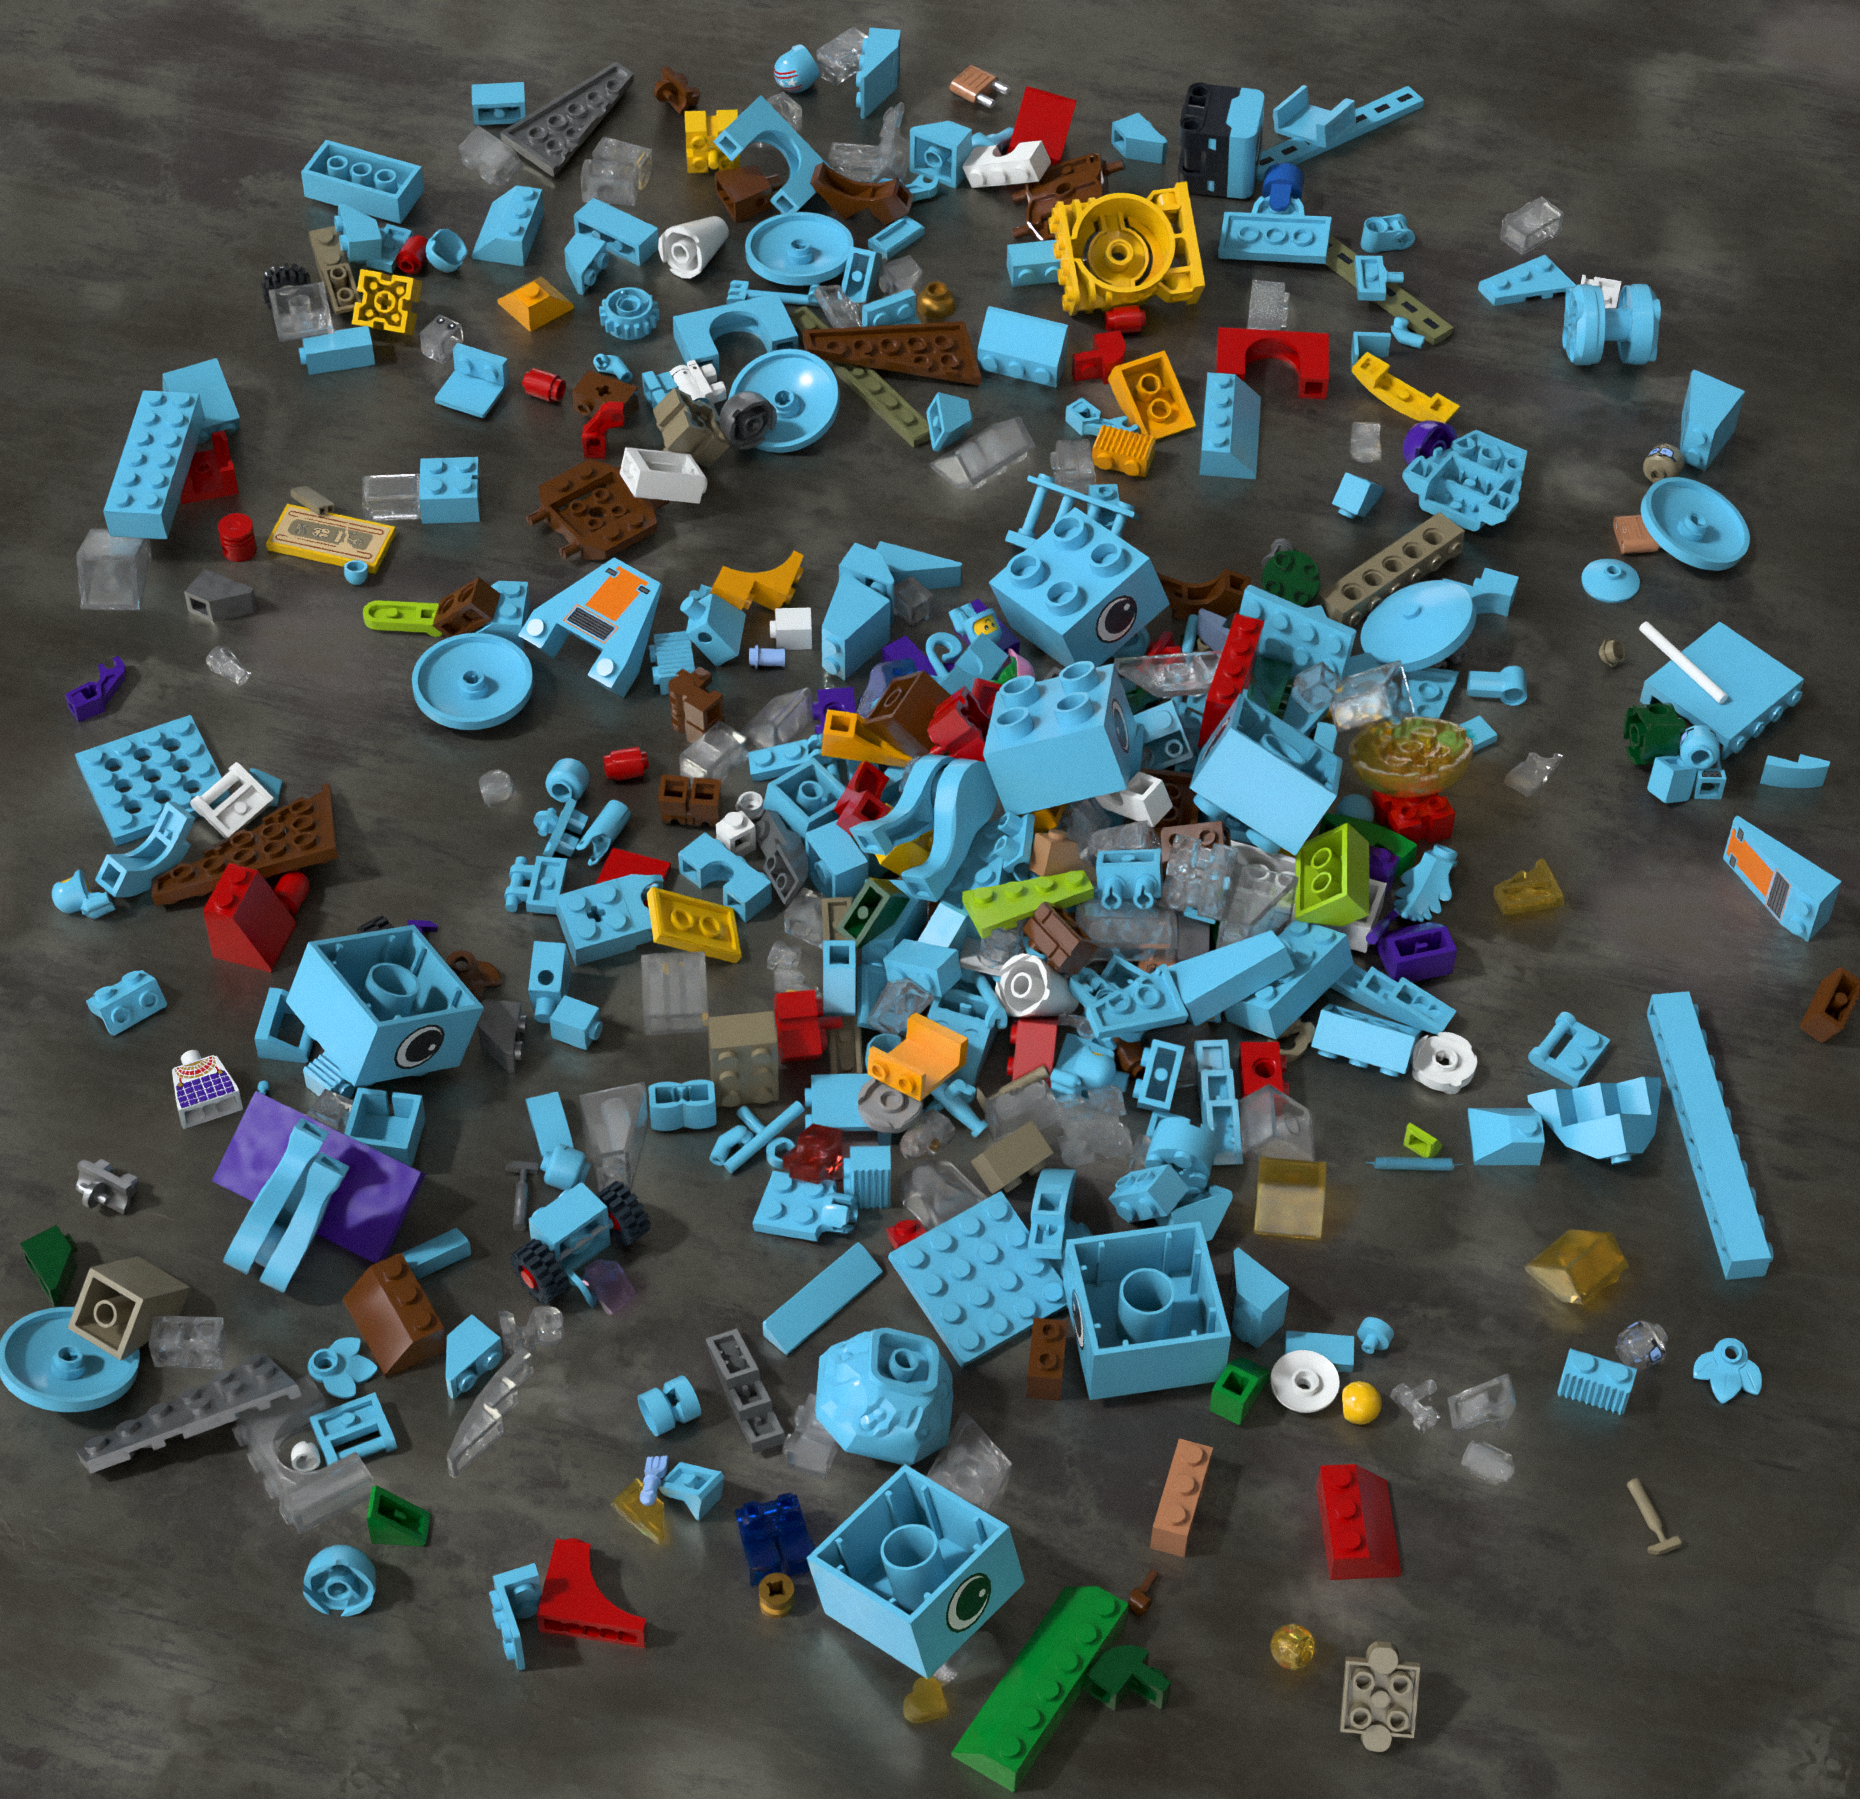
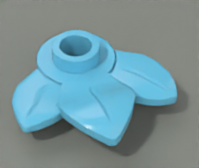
(345, 1370)
(1728, 1374)

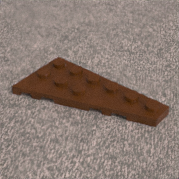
(917, 349)

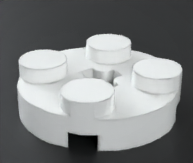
(1443, 1077)

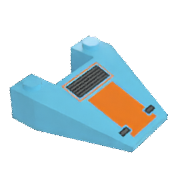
(607, 610)

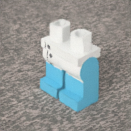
(689, 379)

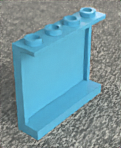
(1753, 680)

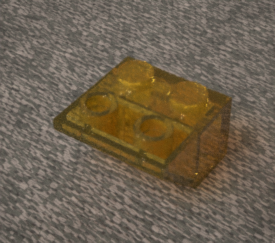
(1290, 1198)

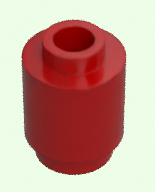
(412, 254)
(1125, 318)
(544, 385)
(625, 763)
(292, 890)

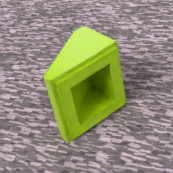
(1421, 1142)

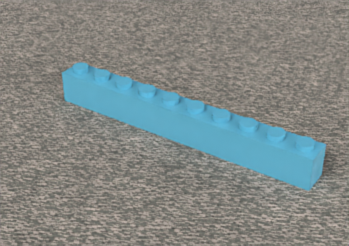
(1709, 1136)

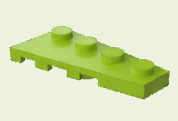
(1014, 901)

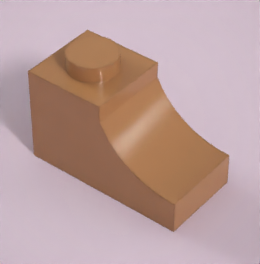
(1057, 854)

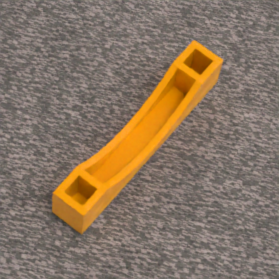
(848, 739)

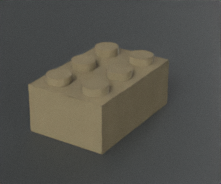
(743, 1058)

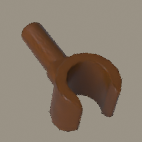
(1139, 1601)

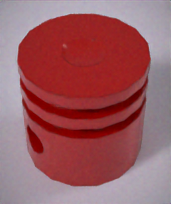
(237, 537)

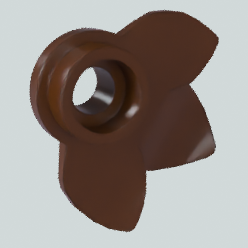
(476, 974)

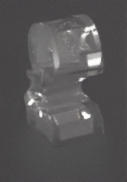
(543, 1328)

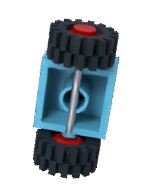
(574, 1232)

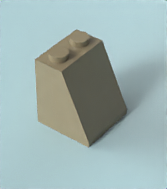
(120, 1304)

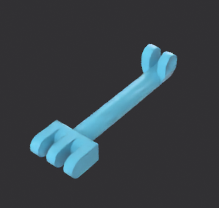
(740, 291)
(996, 1009)

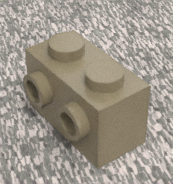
(1012, 1157)

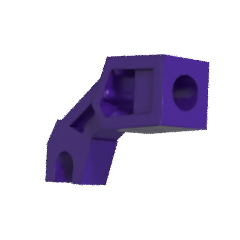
(92, 697)

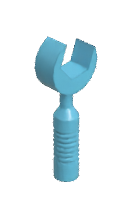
(774, 1145)

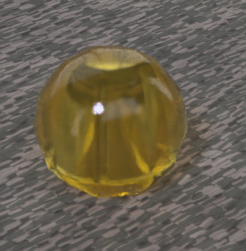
(1292, 1646)

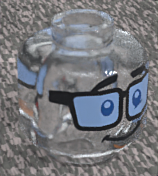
(1641, 1345)

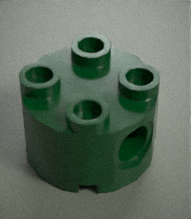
(1292, 577)
(1652, 732)

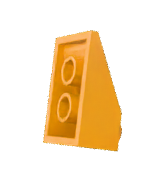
(1151, 396)

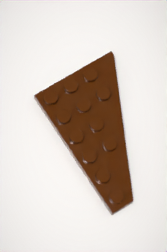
(285, 843)

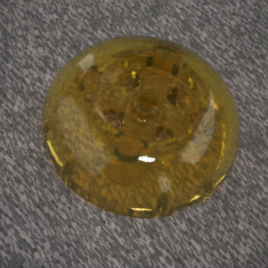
(1412, 756)

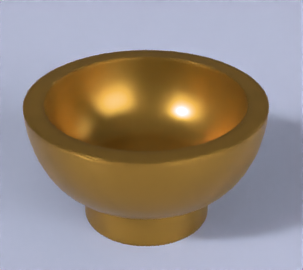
(936, 301)

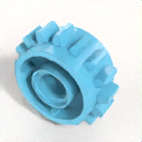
(629, 313)

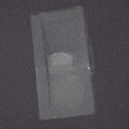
(1483, 1403)

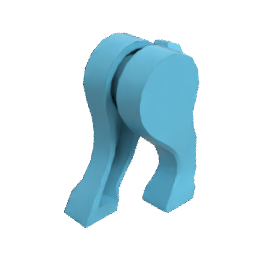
(939, 795)
(288, 1209)

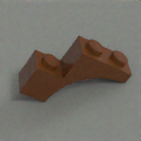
(847, 197)

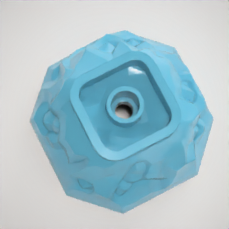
(886, 1395)

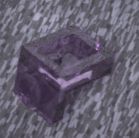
(608, 1284)

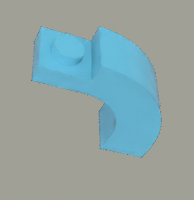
(164, 849)

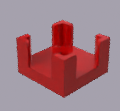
(210, 473)

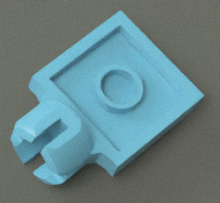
(804, 1208)

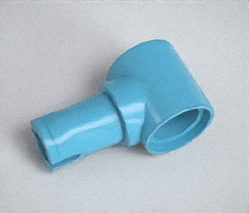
(1000, 139)

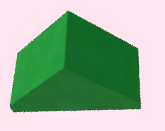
(396, 1520)

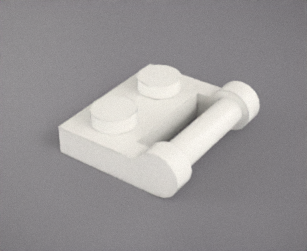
(237, 809)

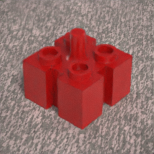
(959, 727)
(1415, 816)
(801, 1025)

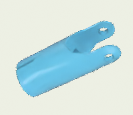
(605, 829)

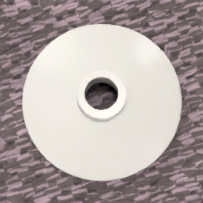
(1307, 1369)

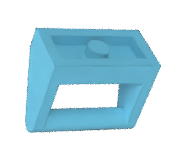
(268, 1029)

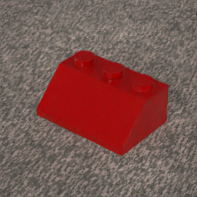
(1356, 1523)

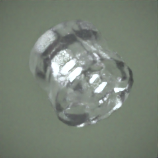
(784, 956)

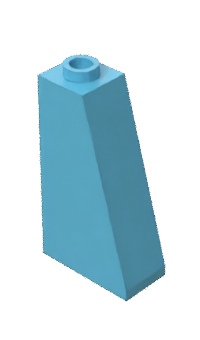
(1230, 974)

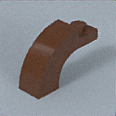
(1218, 595)

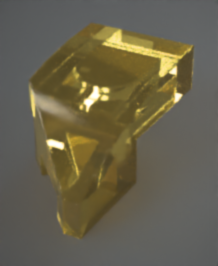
(644, 1518)

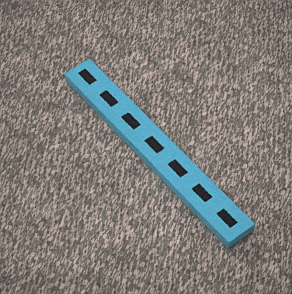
(1367, 119)

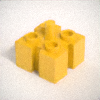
(700, 134)
(387, 302)

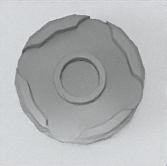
(887, 1108)

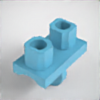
(559, 840)
(1019, 841)

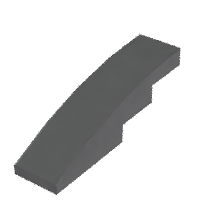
(745, 1390)

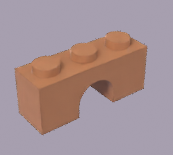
(1180, 1497)

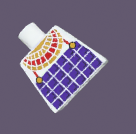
(204, 1089)

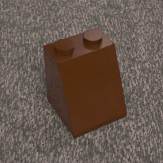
(905, 713)

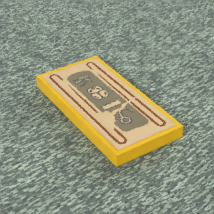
(330, 538)

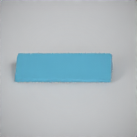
(821, 1299)

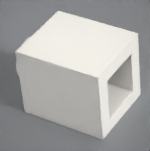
(792, 628)

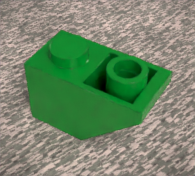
(1238, 1389)

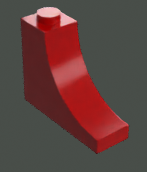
(575, 1605)

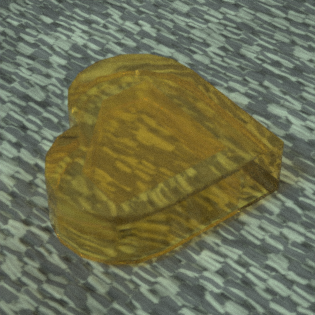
(925, 1701)

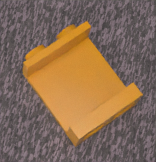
(920, 1061)

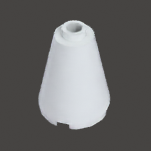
(692, 245)
(1033, 989)

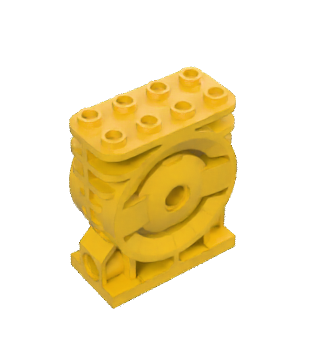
(1113, 280)

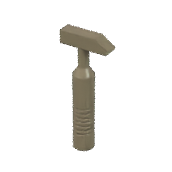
(1036, 1075)
(1652, 1519)

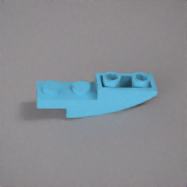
(1050, 1212)

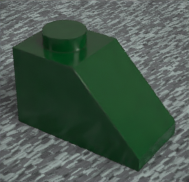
(872, 911)
(51, 1262)

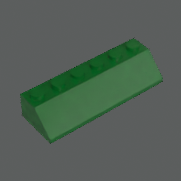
(1041, 1684)

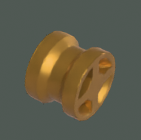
(778, 1604)

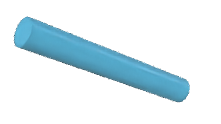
(764, 1137)

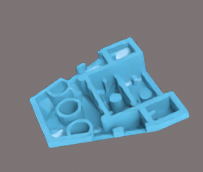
(1470, 481)

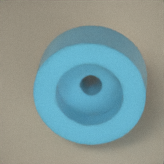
(1374, 1334)

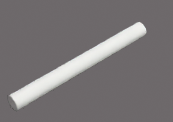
(1683, 662)

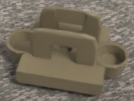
(1379, 1696)

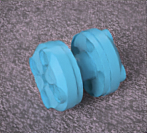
(1631, 324)

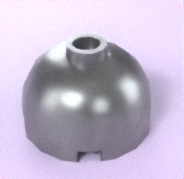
(747, 419)

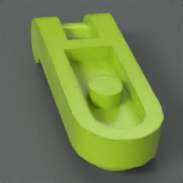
(401, 616)

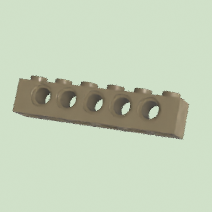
(1392, 570)

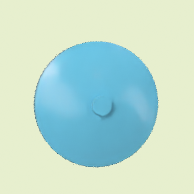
(798, 248)
(799, 389)
(1695, 523)
(1419, 624)
(472, 681)
(59, 1368)

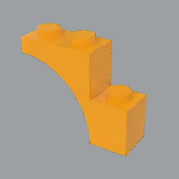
(764, 588)

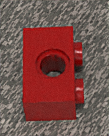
(1260, 1061)

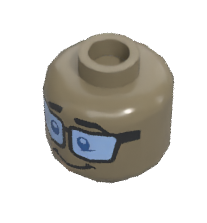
(1663, 462)

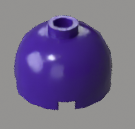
(1425, 438)

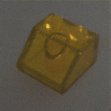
(1578, 1265)

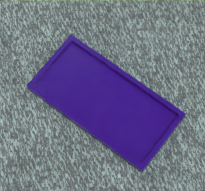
(364, 1208)

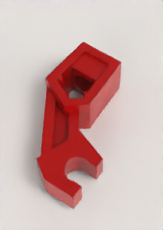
(596, 430)

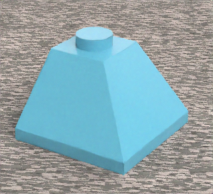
(1506, 1136)
(1200, 1205)

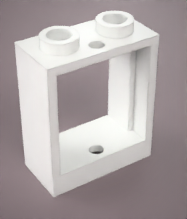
(663, 475)

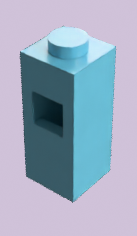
(338, 350)

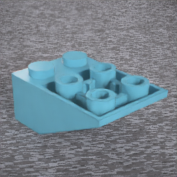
(879, 68)
(966, 1016)

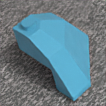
(1603, 1117)

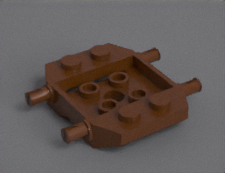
(1081, 177)
(595, 538)

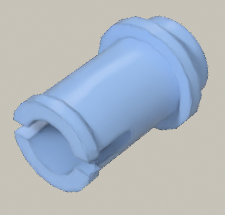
(766, 657)

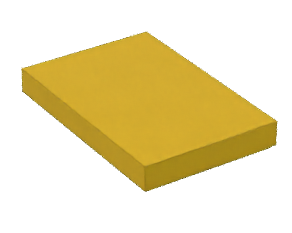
(693, 925)

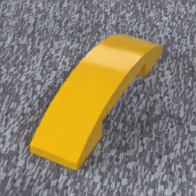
(1399, 395)

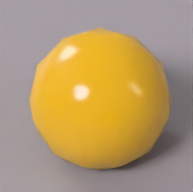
(1361, 1402)

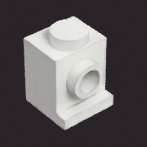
(737, 826)

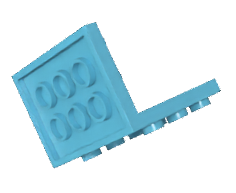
(1296, 638)

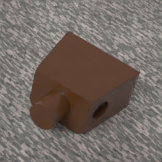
(745, 191)

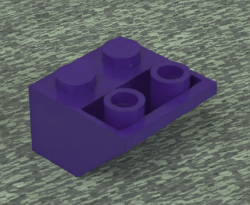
(1417, 952)

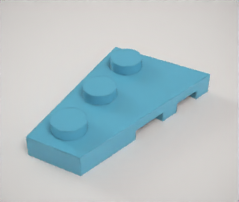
(1525, 280)
(1139, 1007)

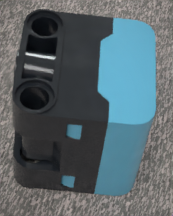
(1221, 140)

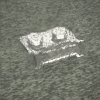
(853, 157)

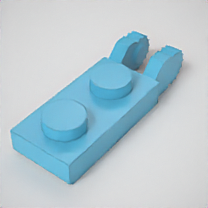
(780, 759)

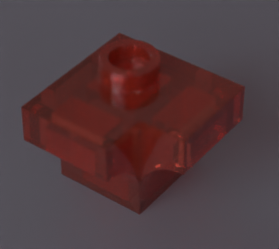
(815, 1155)

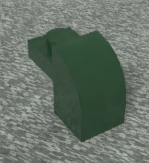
(1125, 1670)

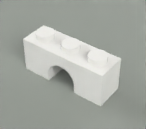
(1023, 165)
(1142, 800)

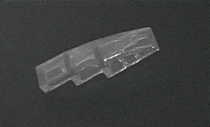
(484, 1419)

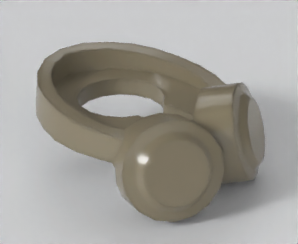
(1305, 1036)

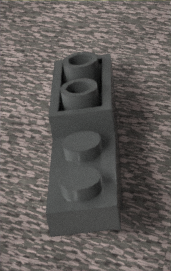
(785, 856)

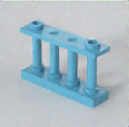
(1025, 535)

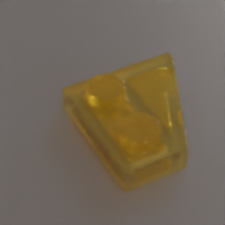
(1529, 891)

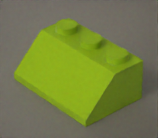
(1333, 878)

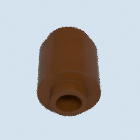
(1128, 1058)

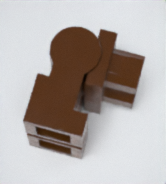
(692, 705)
(688, 804)

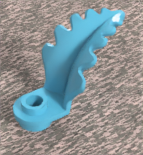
(1426, 884)

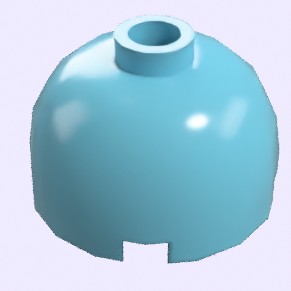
(340, 1580)

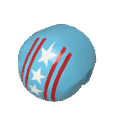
(796, 70)

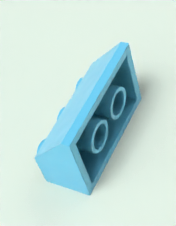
(511, 227)
(1023, 346)
(1365, 1039)

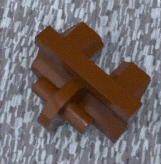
(675, 90)

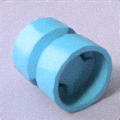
(657, 1407)

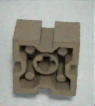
(690, 427)

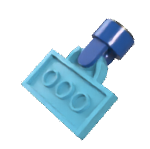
(1277, 224)

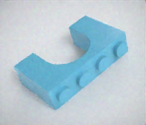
(764, 124)
(759, 316)

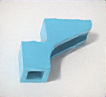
(1492, 592)

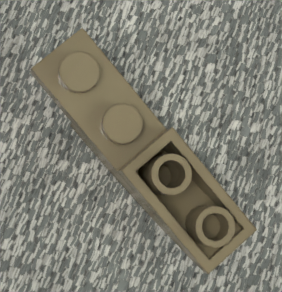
(334, 270)

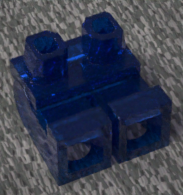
(770, 1523)

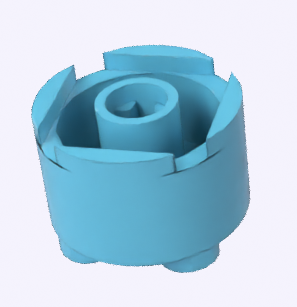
(1185, 1148)

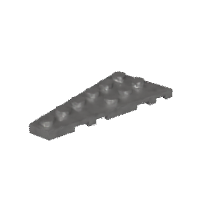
(561, 126)
(193, 1412)

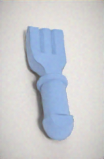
(655, 1469)

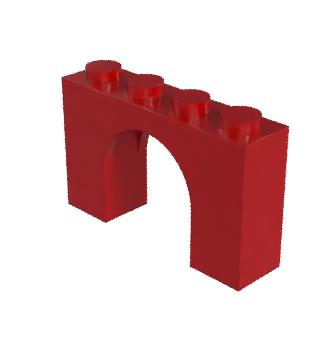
(1302, 350)
(1232, 672)

